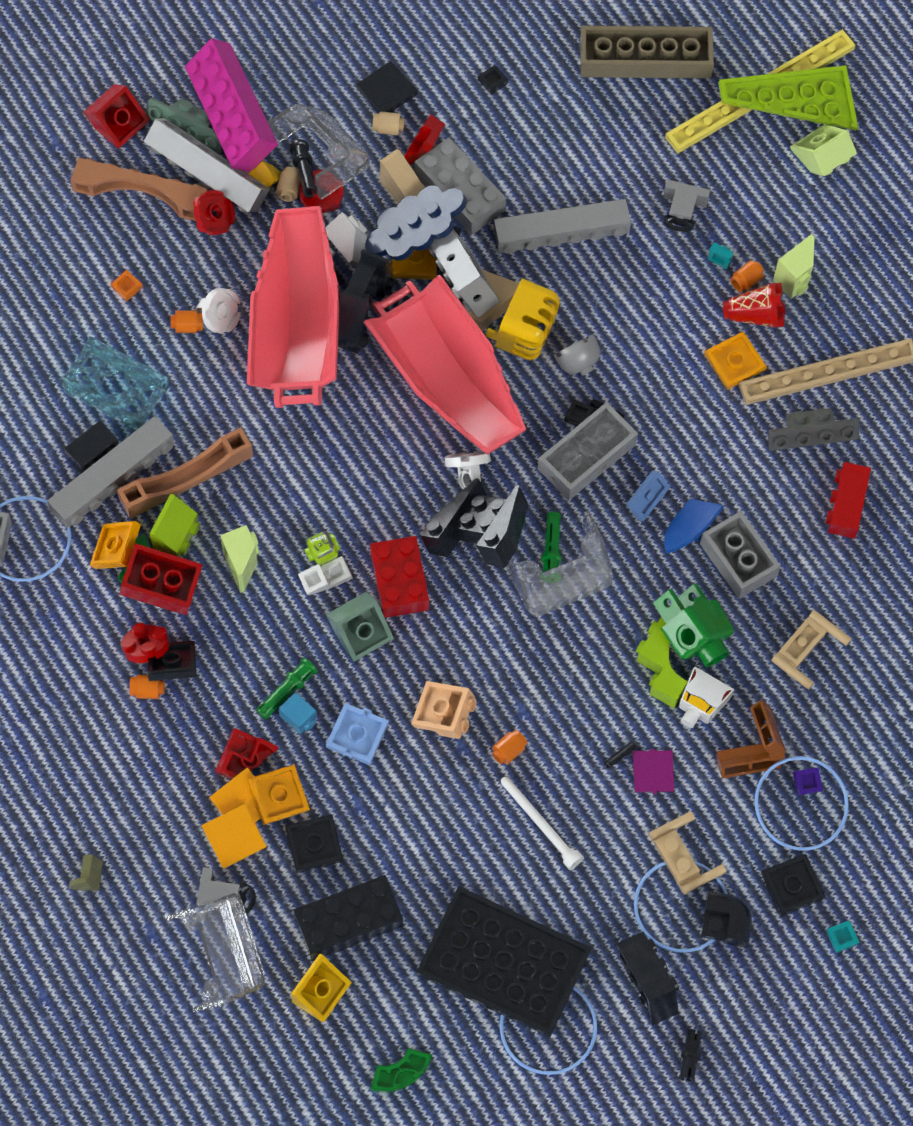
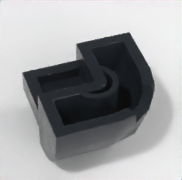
(726, 919)

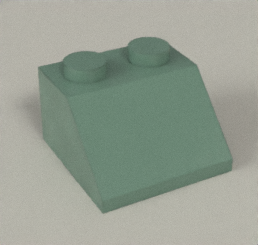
(360, 626)

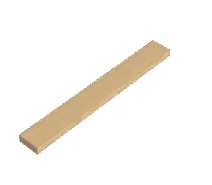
(827, 371)

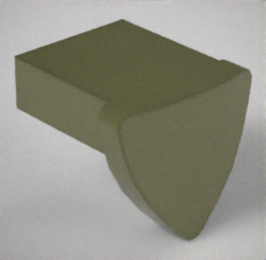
(90, 875)

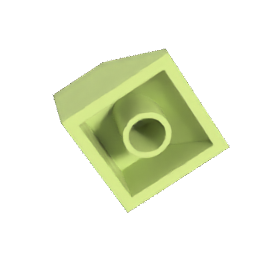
(824, 149)
(795, 268)
(241, 554)

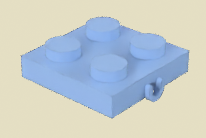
(357, 733)

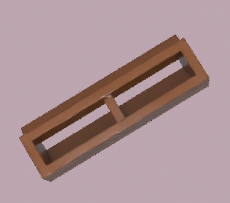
(775, 749)
(744, 761)

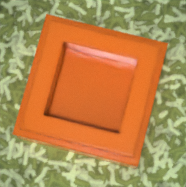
(126, 285)

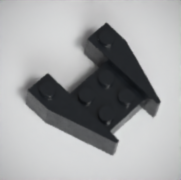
(371, 278)
(478, 519)

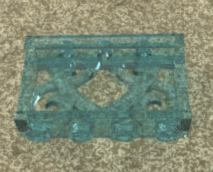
(108, 403)

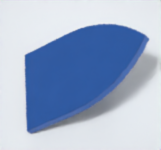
(690, 524)

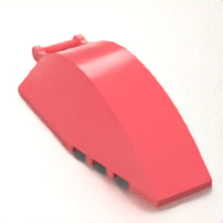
(295, 310)
(448, 362)

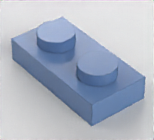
(648, 495)

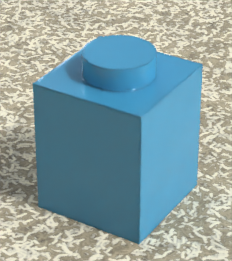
(298, 714)

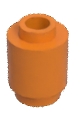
(747, 276)
(187, 321)
(145, 689)
(509, 747)

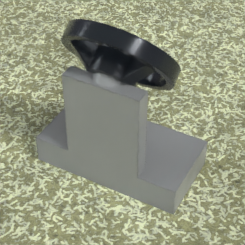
(682, 207)
(213, 889)

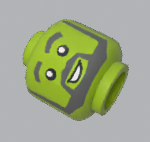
(322, 548)

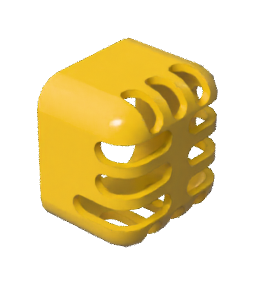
(521, 319)

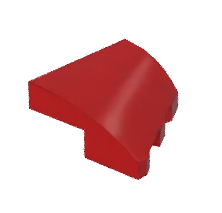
(424, 139)
(243, 752)

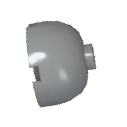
(579, 356)

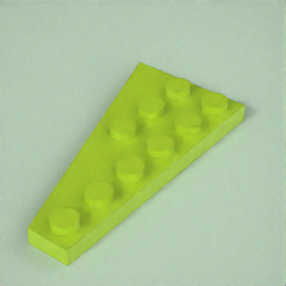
(807, 95)

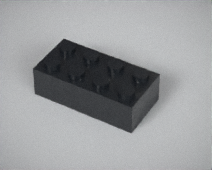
(348, 917)

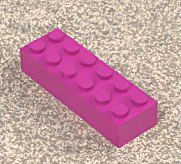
(231, 105)

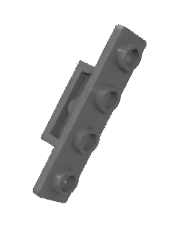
(811, 429)

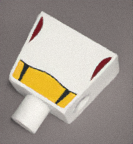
(703, 698)

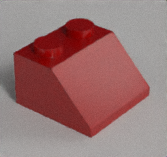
(117, 115)

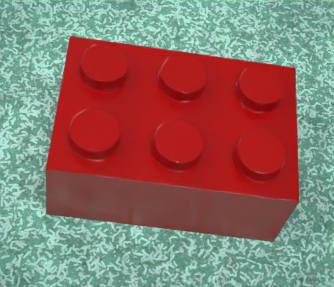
(399, 576)
(160, 579)

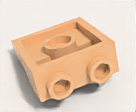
(444, 709)

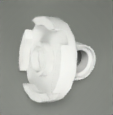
(220, 310)
(467, 465)

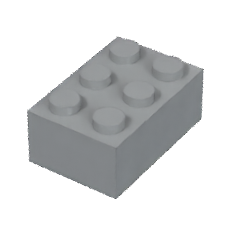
(740, 554)

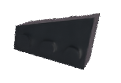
(649, 976)

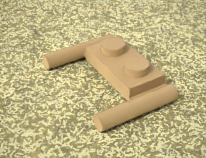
(803, 642)
(678, 858)

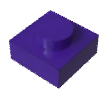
(807, 781)

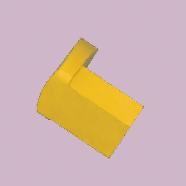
(265, 173)

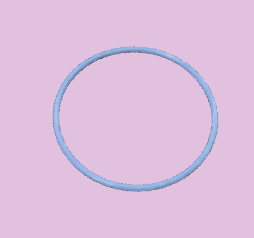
(61, 560)
(772, 836)
(641, 925)
(565, 1069)

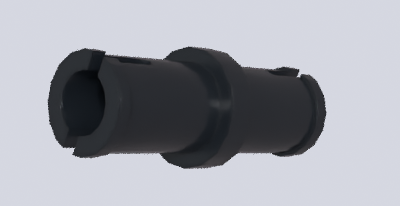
(690, 1055)

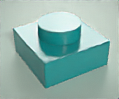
(720, 255)
(842, 936)

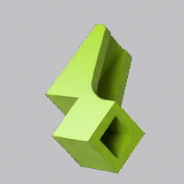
(654, 655)

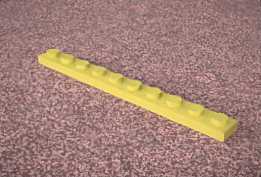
(723, 114)

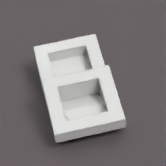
(326, 576)

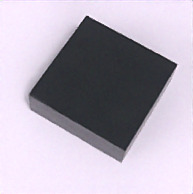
(493, 79)
(578, 413)

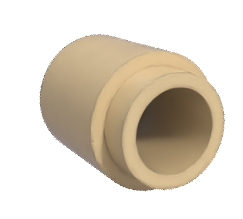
(388, 123)
(288, 184)

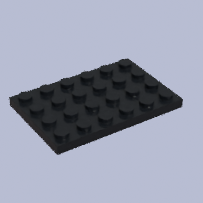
(504, 961)

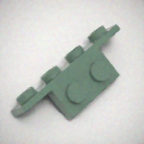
(188, 118)

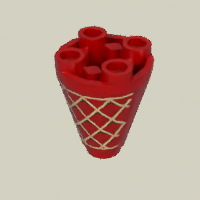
(757, 307)

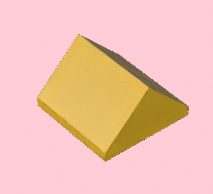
(320, 989)

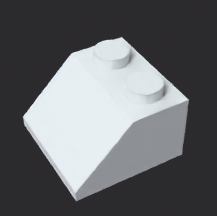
(348, 237)

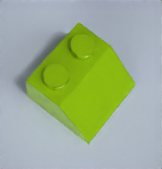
(174, 527)

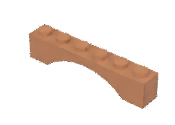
(96, 178)
(154, 490)

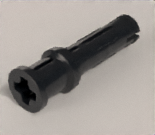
(302, 161)

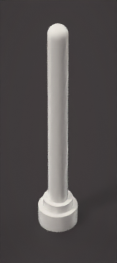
(570, 856)

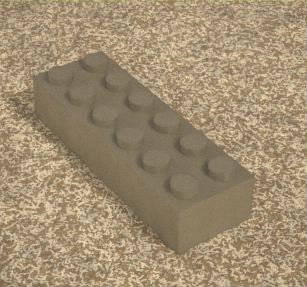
(646, 52)

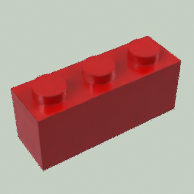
(848, 499)

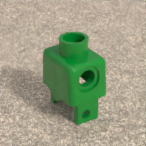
(696, 628)

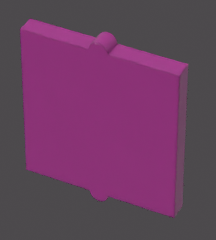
(653, 771)

